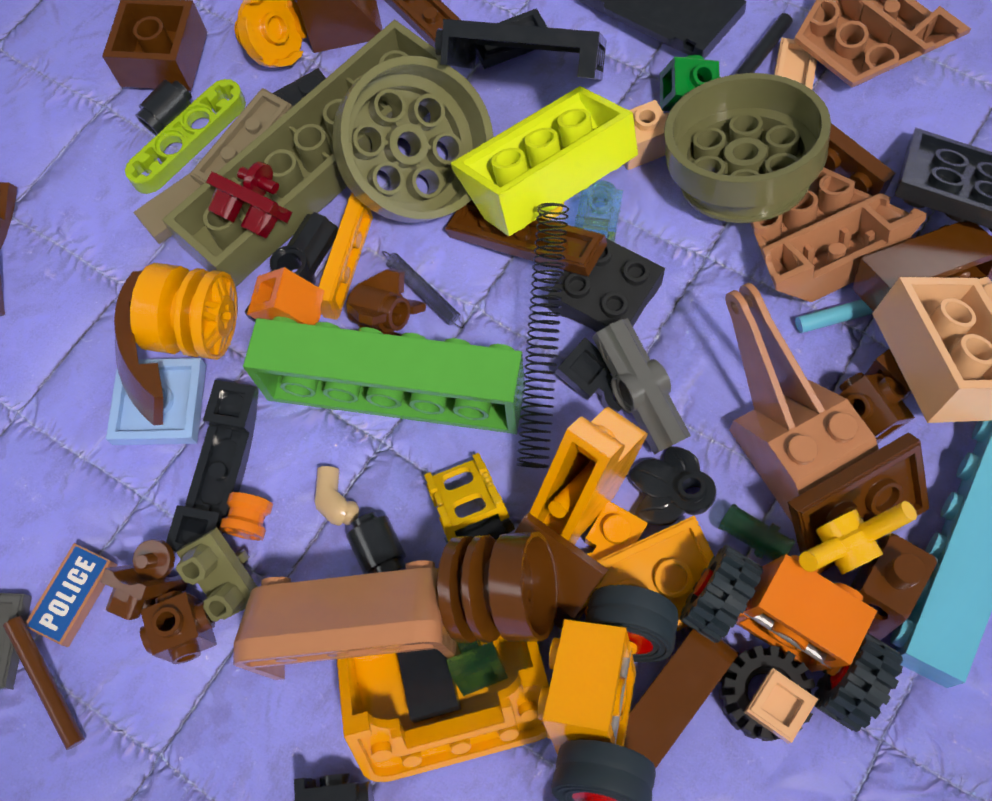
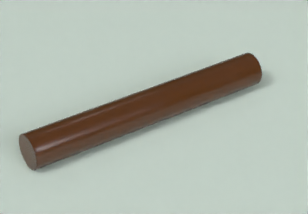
(43, 683)

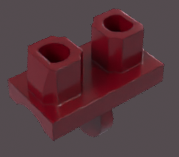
(257, 182)

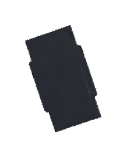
(683, 24)

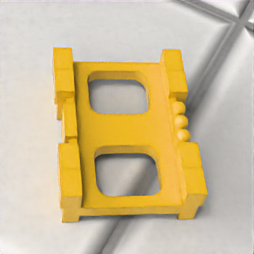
(479, 487)

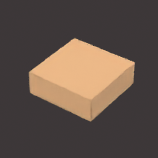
(780, 706)

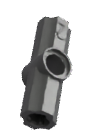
(640, 385)

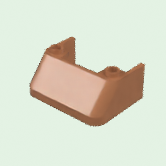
(341, 619)

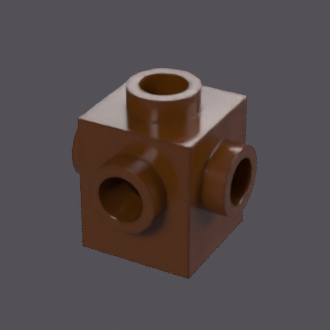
(877, 403)
(187, 637)

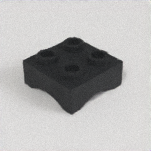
(614, 290)

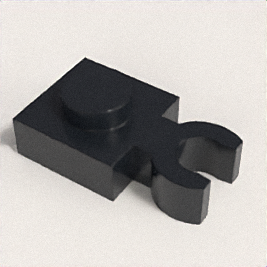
(588, 374)

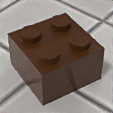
(155, 43)

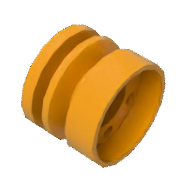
(184, 311)

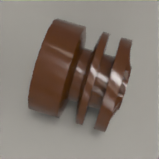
(498, 588)

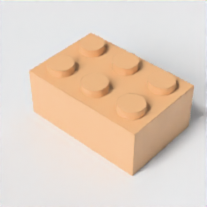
(942, 344)

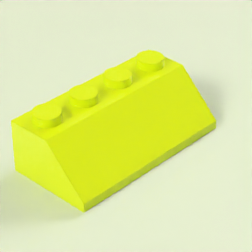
(547, 158)

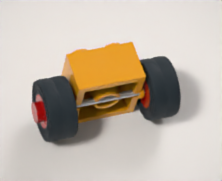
(593, 693)

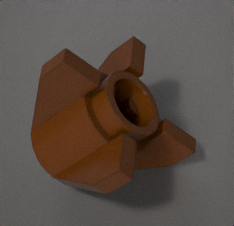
(380, 304)

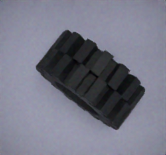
(742, 670)

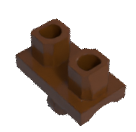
(143, 581)

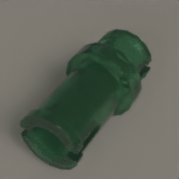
(756, 534)

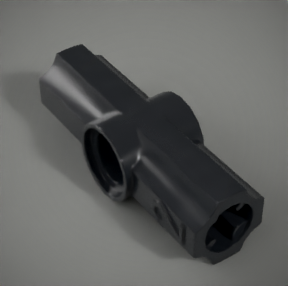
(305, 248)

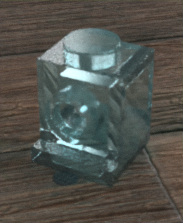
(600, 209)

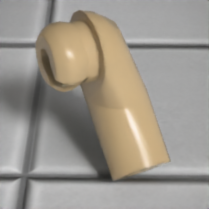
(330, 501)

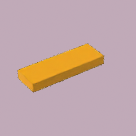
(344, 257)

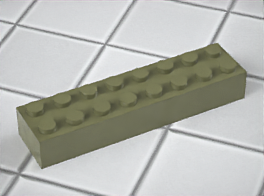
(301, 161)

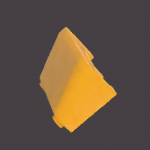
(489, 719)

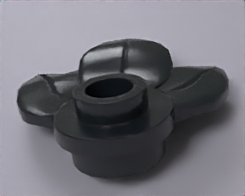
(666, 484)

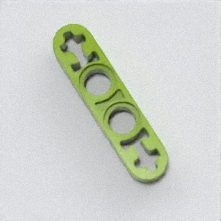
(181, 132)

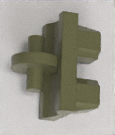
(218, 573)

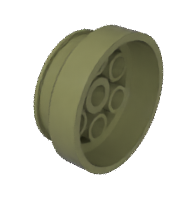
(456, 120)
(747, 145)

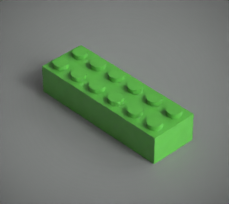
(387, 374)

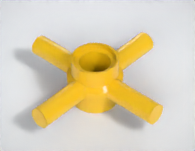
(852, 541)

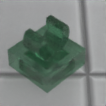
(476, 667)

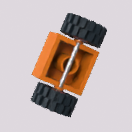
(802, 615)

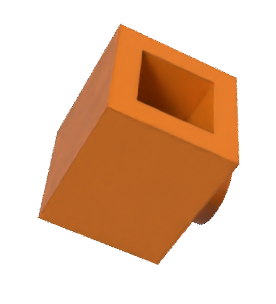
(287, 296)

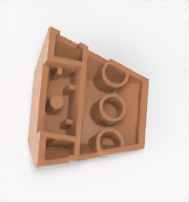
(873, 36)
(827, 234)

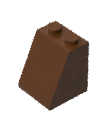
(339, 22)

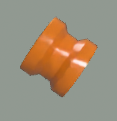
(246, 516)

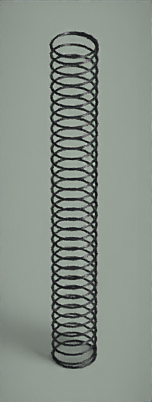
(548, 330)

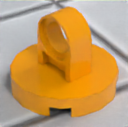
(271, 31)

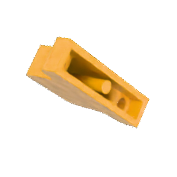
(587, 472)

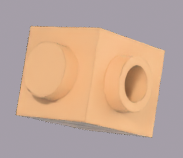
(649, 131)

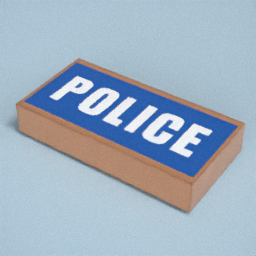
(69, 596)

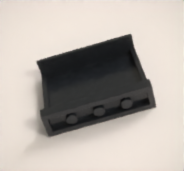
(460, 38)

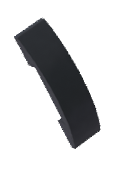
(220, 464)

